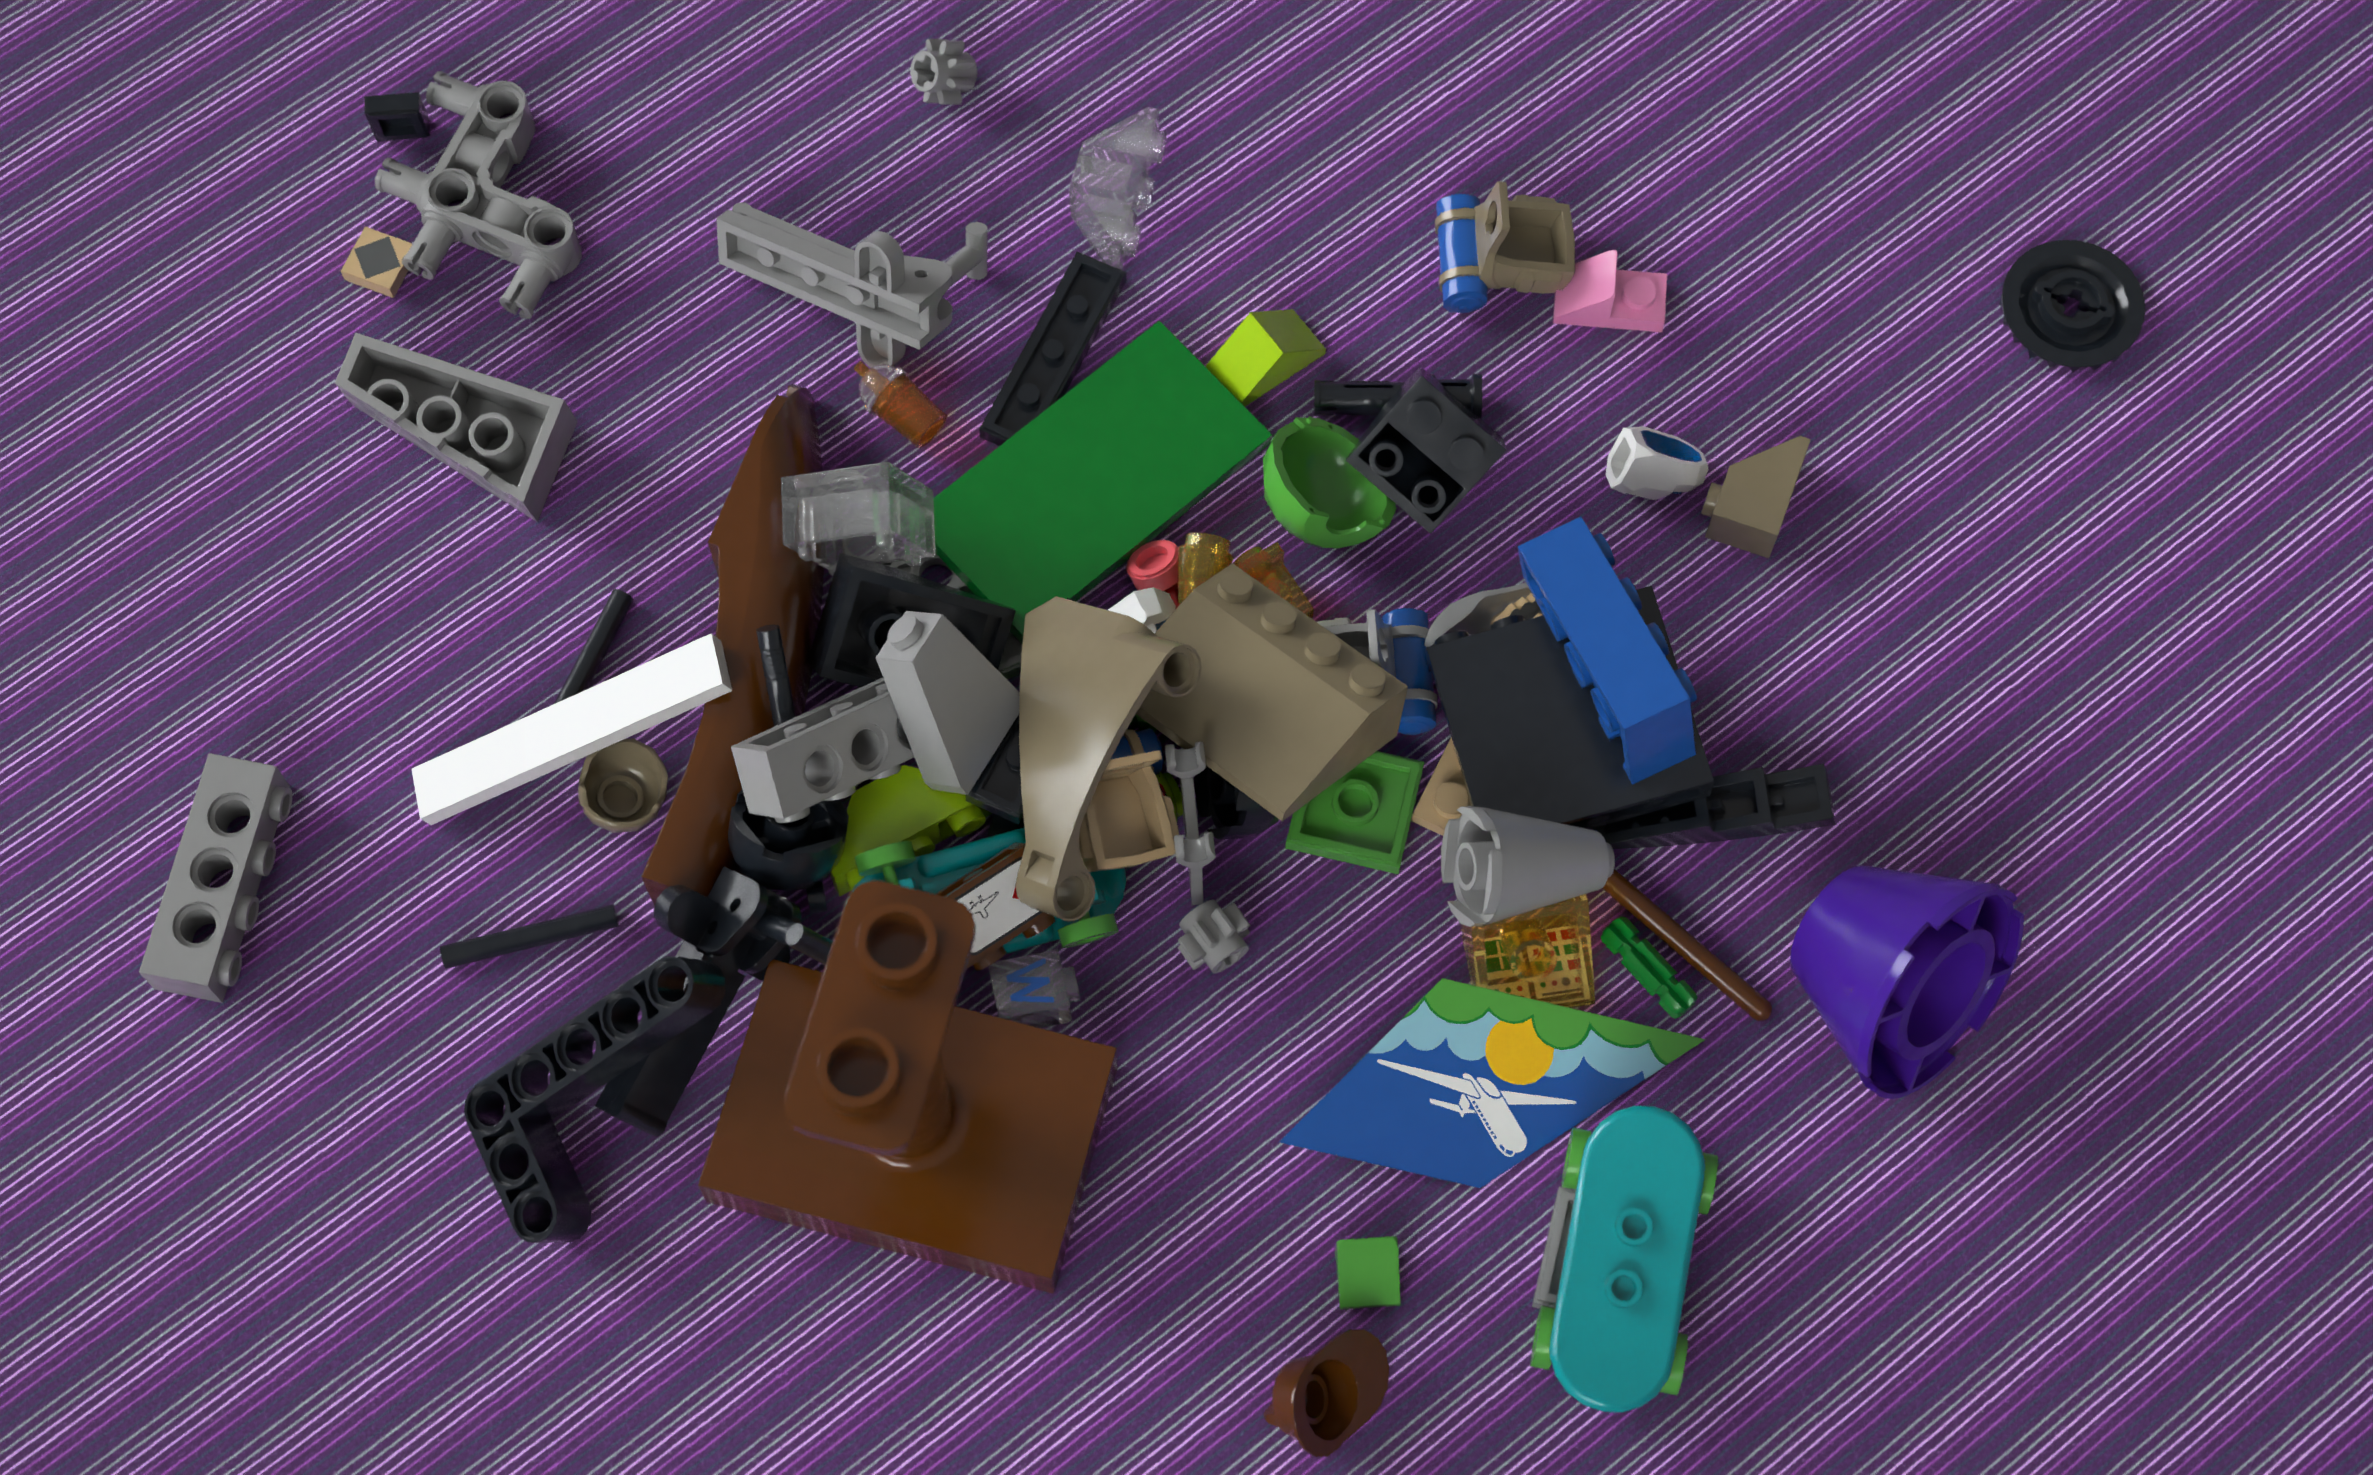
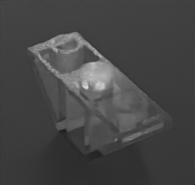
(1114, 184)

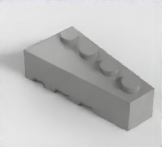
(472, 422)

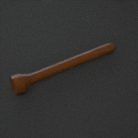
(1688, 947)

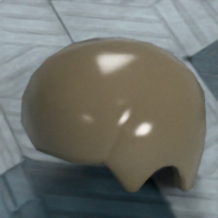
(623, 786)

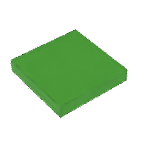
(1361, 815)

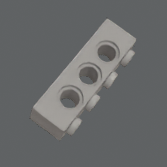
(838, 744)
(225, 792)

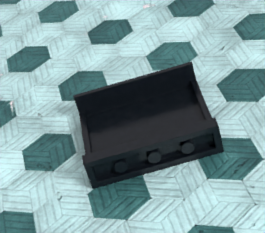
(1534, 735)

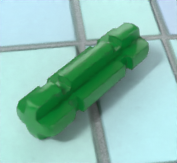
(1649, 967)

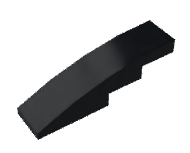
(1738, 808)

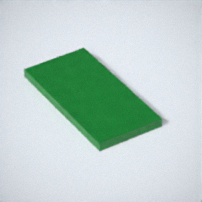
(1094, 477)

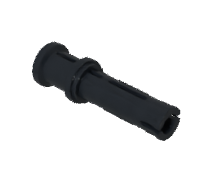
(1369, 397)

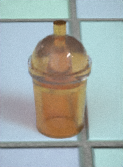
(899, 403)

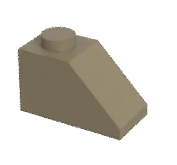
(1755, 498)

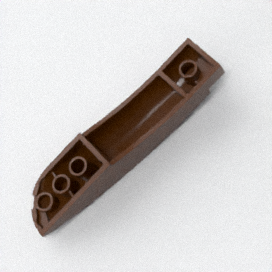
(757, 587)

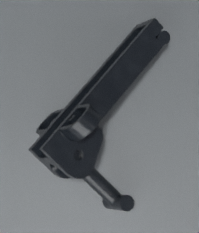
(737, 930)

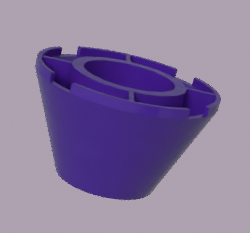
(1905, 968)

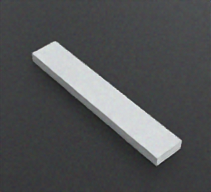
(571, 729)

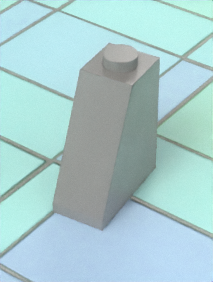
(946, 699)

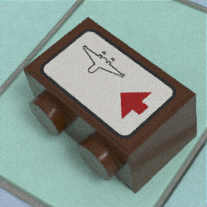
(995, 907)

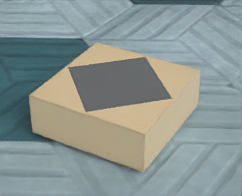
(377, 262)

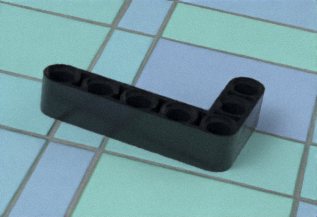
(575, 1074)

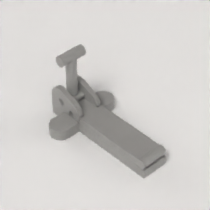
(876, 286)

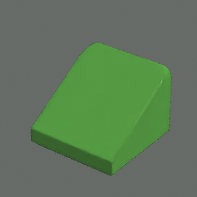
(1368, 1272)

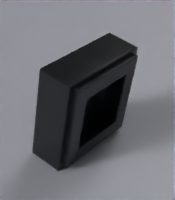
(397, 116)

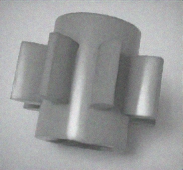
(943, 71)
(1214, 936)

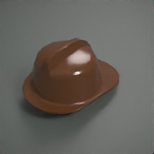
(1330, 1393)

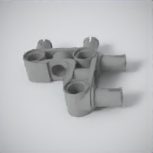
(489, 216)

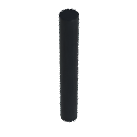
(596, 644)
(529, 936)

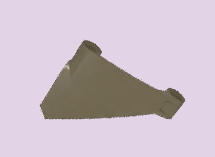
(1077, 696)

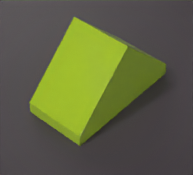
(1264, 353)

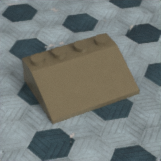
(1275, 694)

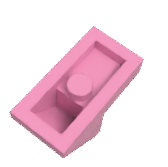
(1612, 297)

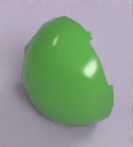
(1317, 490)

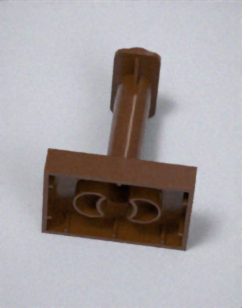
(906, 1117)

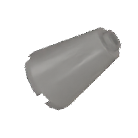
(1518, 864)

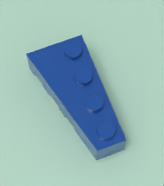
(1612, 647)

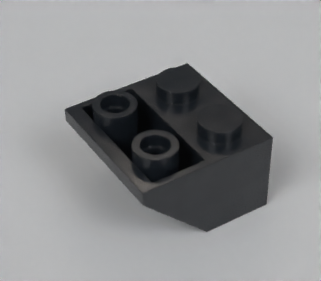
(1426, 450)

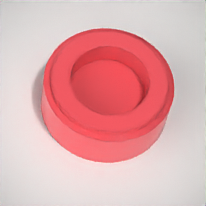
(1154, 565)

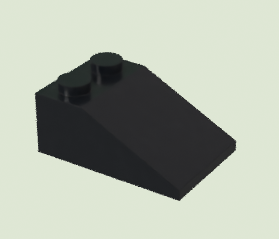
(872, 596)

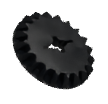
(2106, 295)

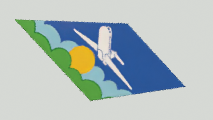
(1480, 1083)

